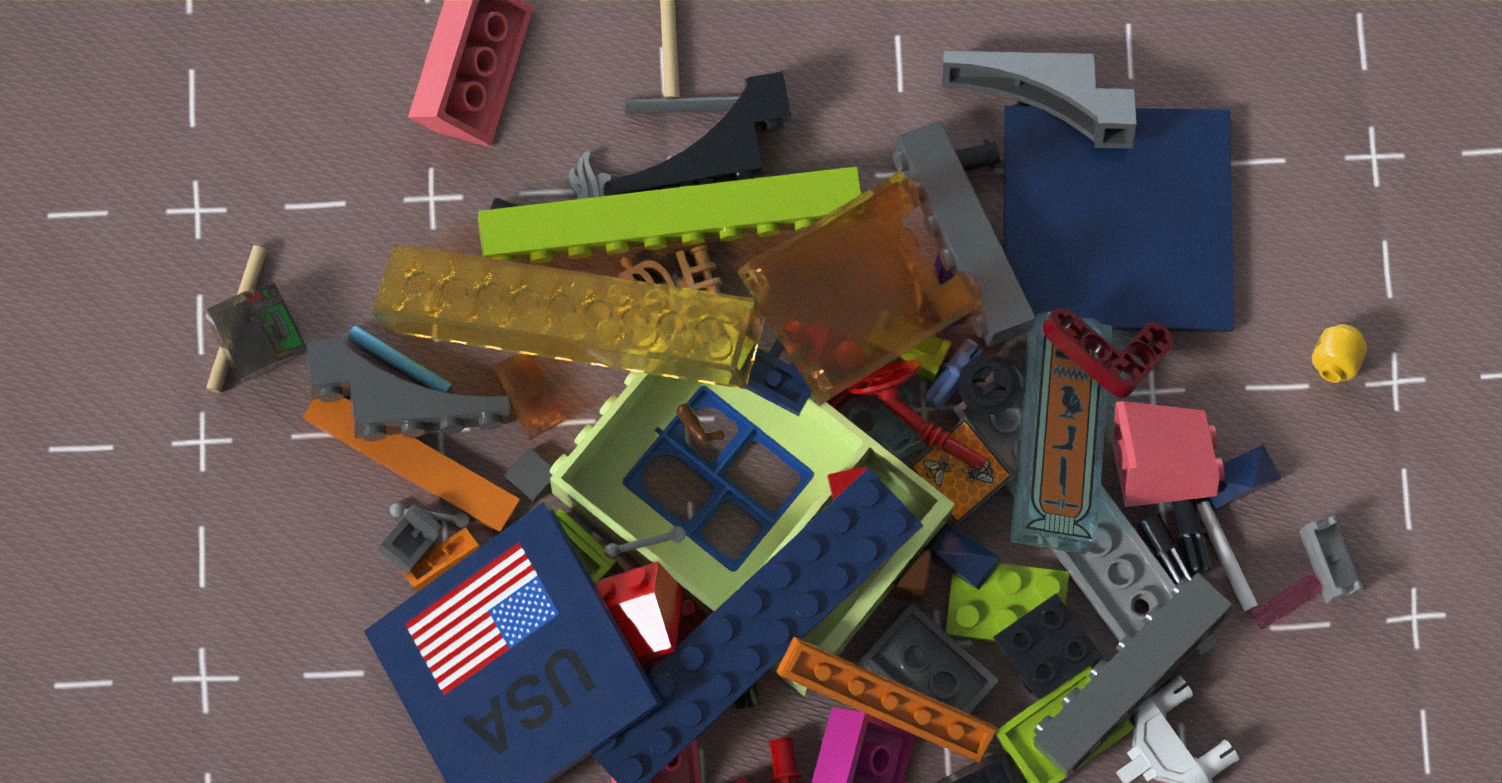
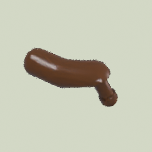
(694, 426)

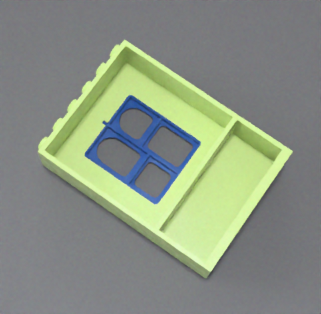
(607, 490)

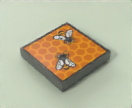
(959, 481)

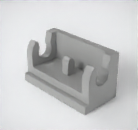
(1330, 559)

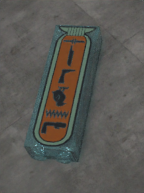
(1059, 447)

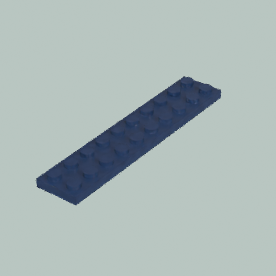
(759, 622)

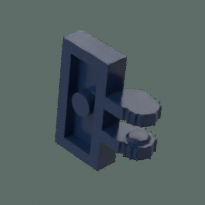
(778, 380)

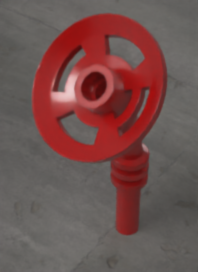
(886, 386)

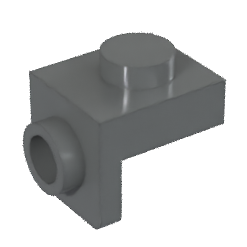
(411, 538)

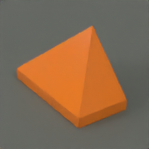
(441, 559)

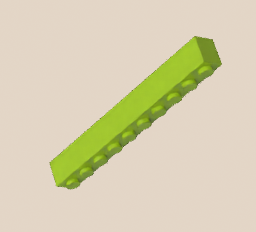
(664, 216)

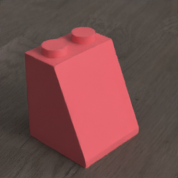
(1164, 453)

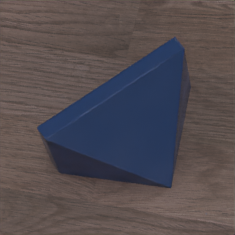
(1244, 476)
(962, 556)

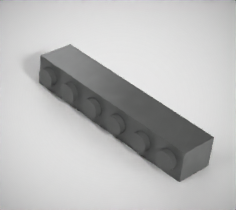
(963, 232)
(1132, 674)

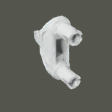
(1160, 752)

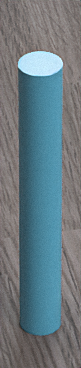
(399, 360)

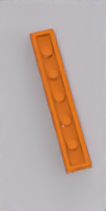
(420, 466)
(886, 699)

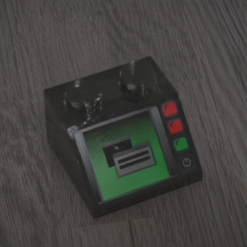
(255, 332)

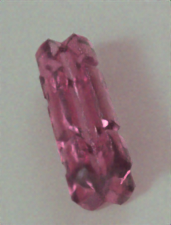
(1286, 601)

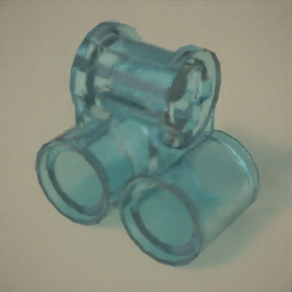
(890, 429)

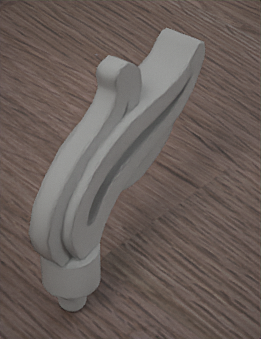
(587, 184)

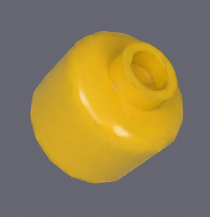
(1339, 353)

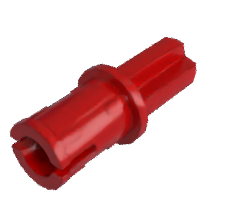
(783, 761)

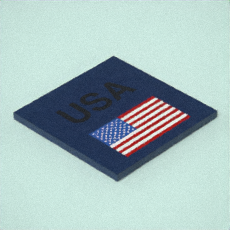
(513, 660)

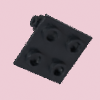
(1047, 647)

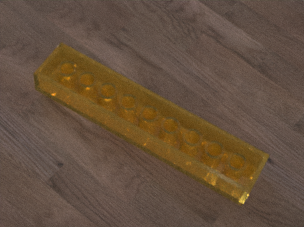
(570, 315)

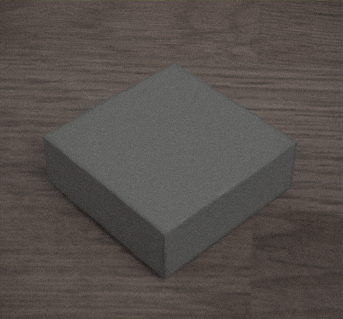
(530, 475)

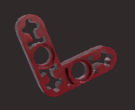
(1065, 326)

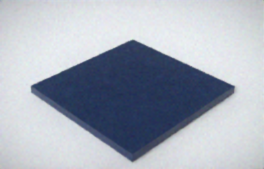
(1123, 227)

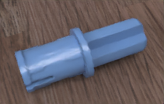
(947, 380)

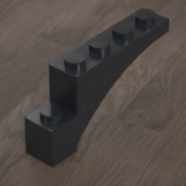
(727, 148)

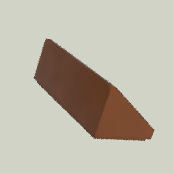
(914, 582)

